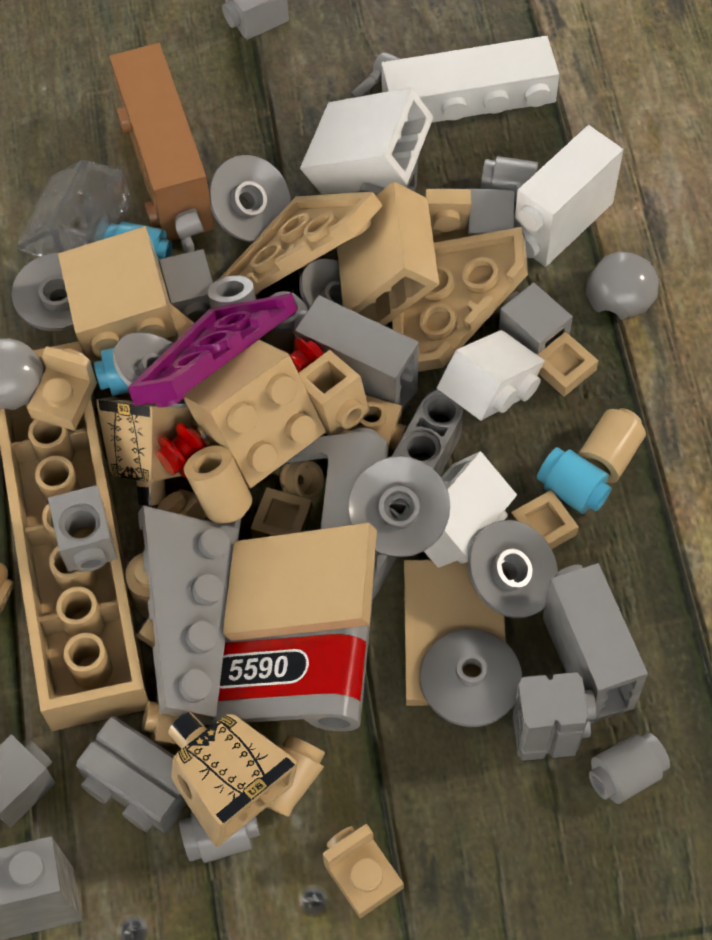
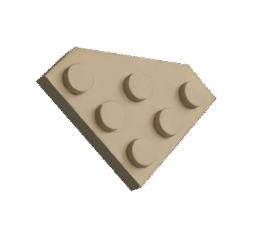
(304, 233)
(473, 282)

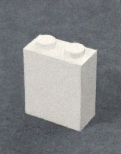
(367, 141)
(568, 194)

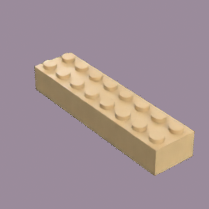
(76, 620)

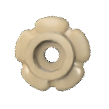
(310, 479)

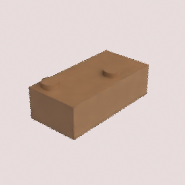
(160, 138)

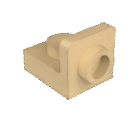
(449, 212)
(63, 388)
(361, 869)

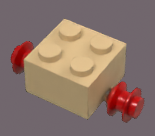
(252, 409)

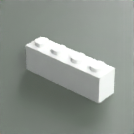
(478, 78)

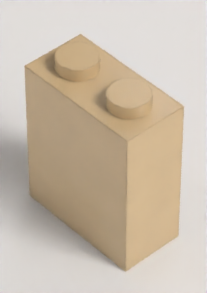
(392, 260)
(116, 291)

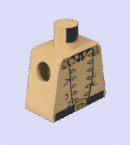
(132, 442)
(227, 772)

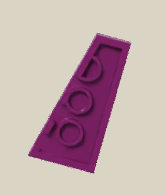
(207, 347)

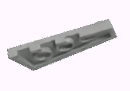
(188, 590)

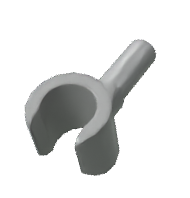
(374, 77)
(187, 225)

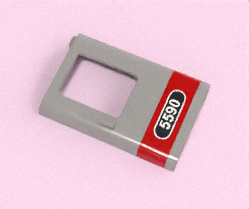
(317, 672)

